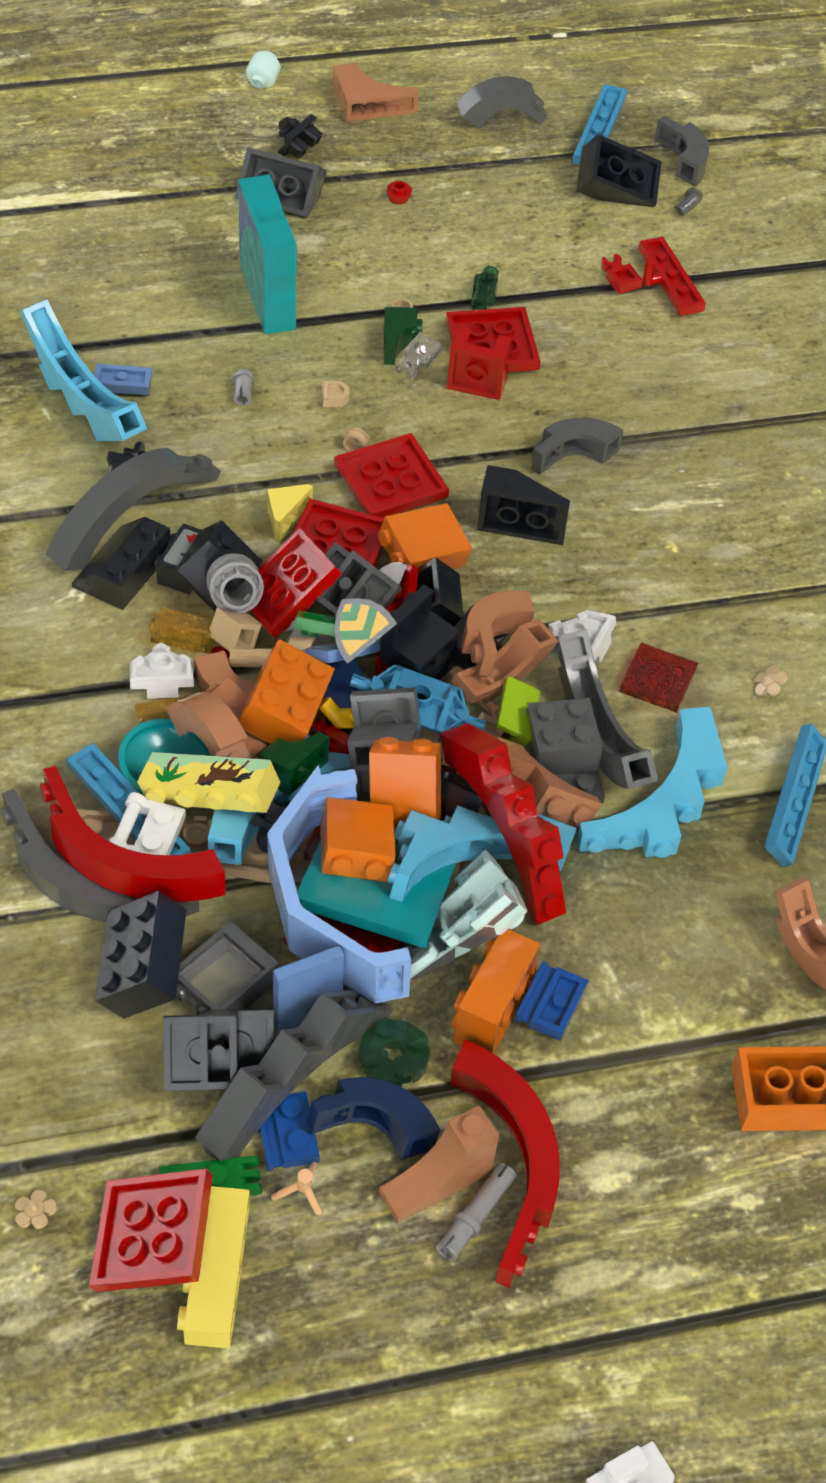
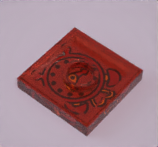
(658, 677)

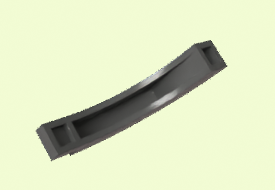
(620, 757)

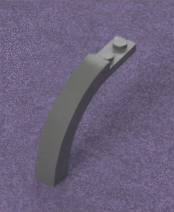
(115, 494)
(54, 876)

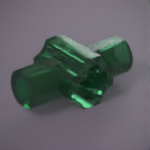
(485, 288)

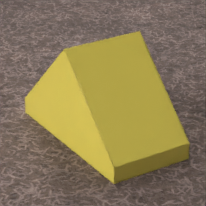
(286, 507)

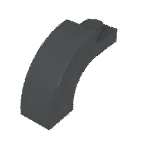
(688, 144)
(576, 437)

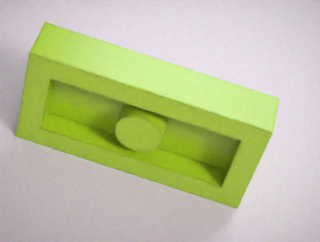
(512, 710)

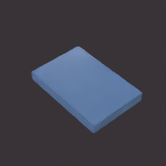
(302, 982)

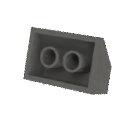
(295, 181)

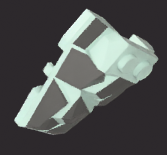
(470, 916)

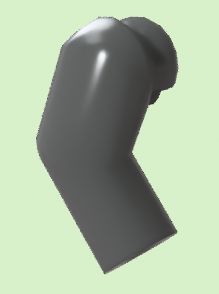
(692, 199)

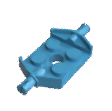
(444, 704)

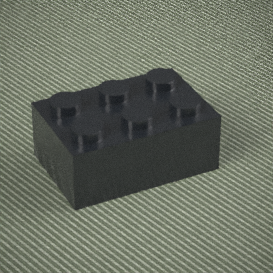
(141, 955)

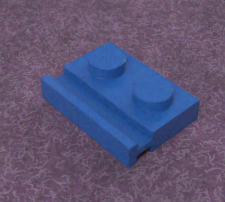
(551, 1001)
(287, 1136)

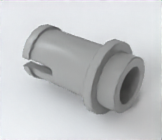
(243, 381)

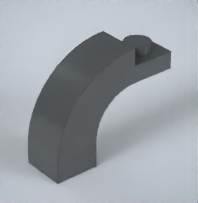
(497, 95)

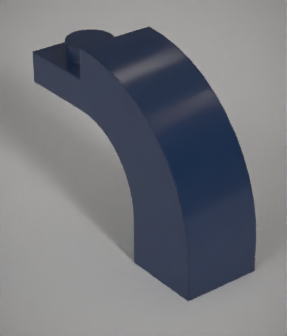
(381, 1105)

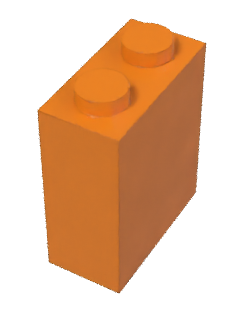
(423, 535)
(406, 776)
(357, 839)

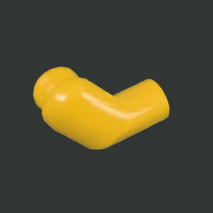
(339, 717)

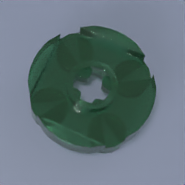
(399, 1035)

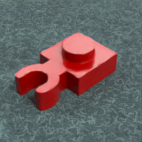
(620, 276)
(338, 738)

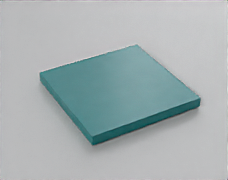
(368, 904)

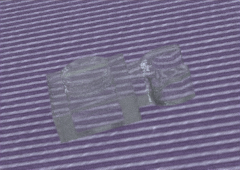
(419, 352)

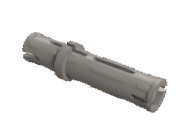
(468, 1223)

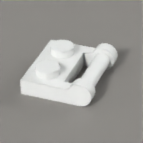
(158, 830)

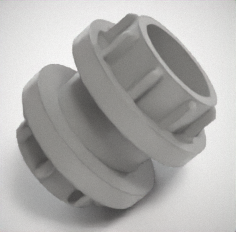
(228, 568)

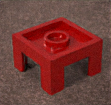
(478, 368)

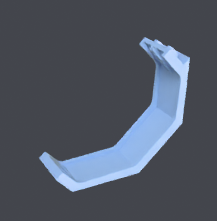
(371, 974)

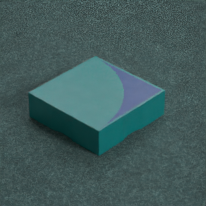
(267, 254)

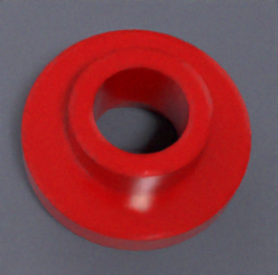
(399, 192)

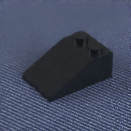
(618, 173)
(521, 507)

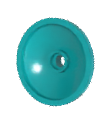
(150, 737)

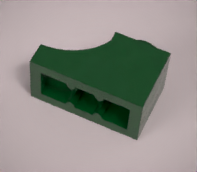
(399, 330)
(296, 759)

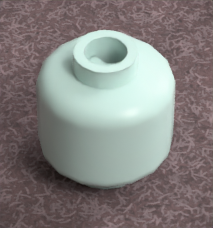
(263, 69)

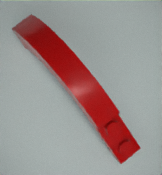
(123, 870)
(518, 1105)

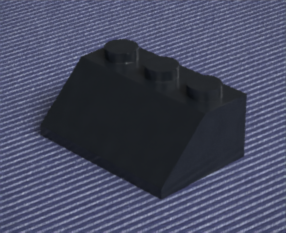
(124, 562)

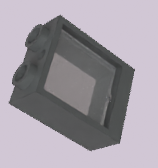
(225, 972)

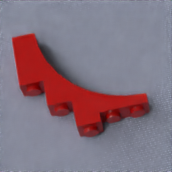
(511, 802)

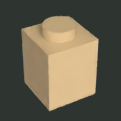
(234, 629)

